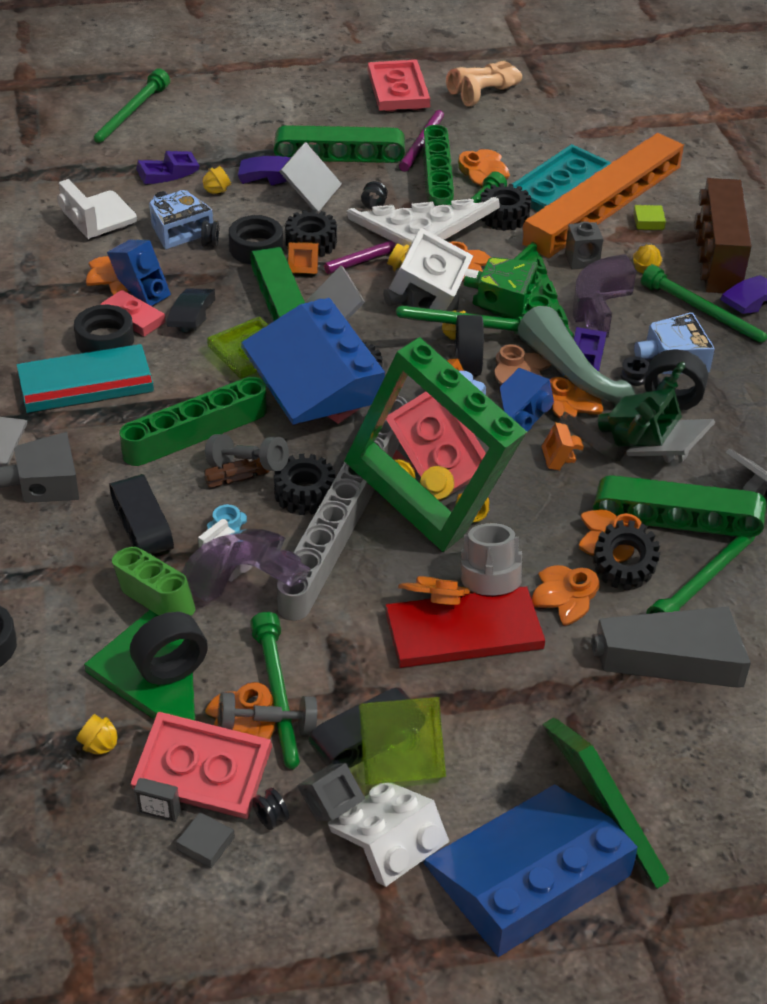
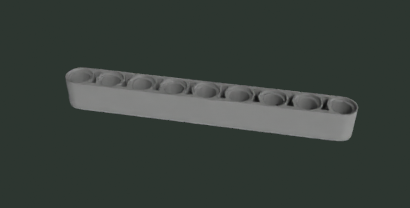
(331, 530)

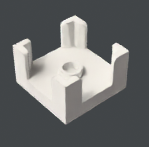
(433, 267)

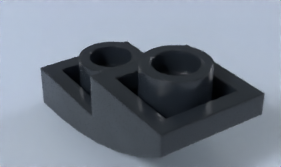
(190, 309)

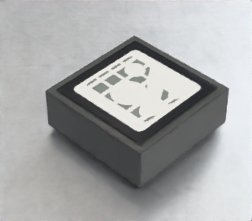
(157, 799)

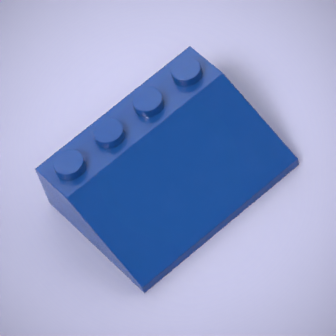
(314, 362)
(532, 866)

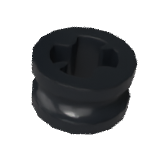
(375, 187)
(210, 233)
(634, 370)
(270, 808)

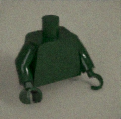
(645, 417)

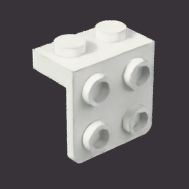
(96, 213)
(393, 829)

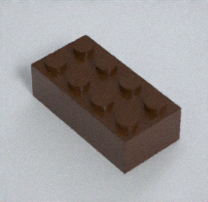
(722, 234)

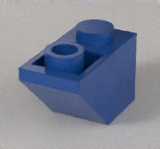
(139, 270)
(526, 397)

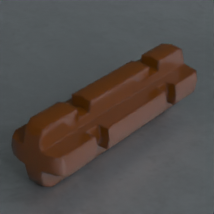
(233, 472)

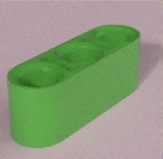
(152, 582)

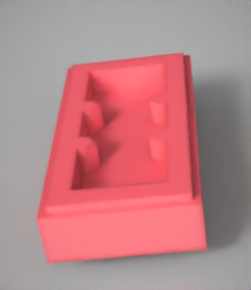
(144, 317)

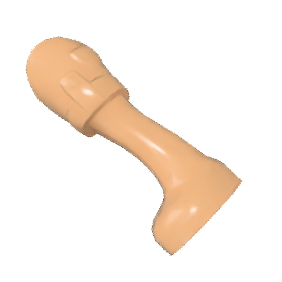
(471, 80)

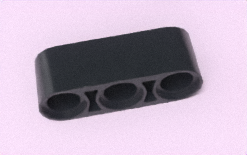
(141, 515)
(340, 737)

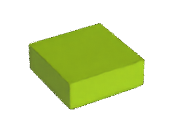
(649, 217)

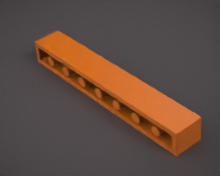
(603, 193)

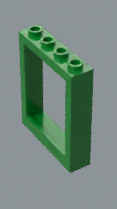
(465, 403)

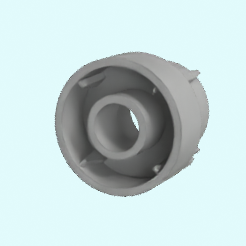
(491, 560)

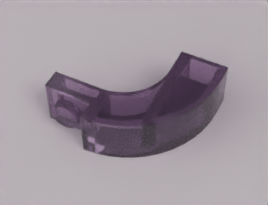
(599, 282)
(217, 559)

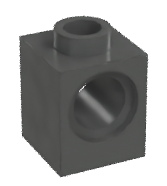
(583, 244)
(331, 792)

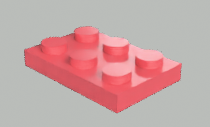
(398, 85)
(436, 439)
(205, 762)

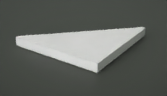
(404, 223)

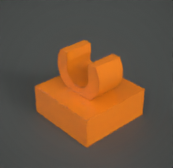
(303, 257)
(559, 446)

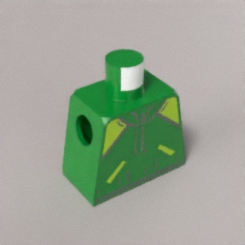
(504, 284)

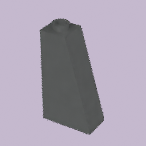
(674, 646)

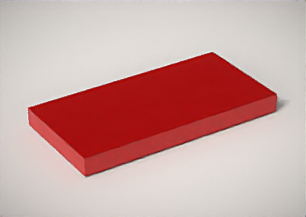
(473, 629)

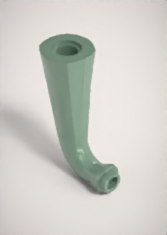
(548, 336)

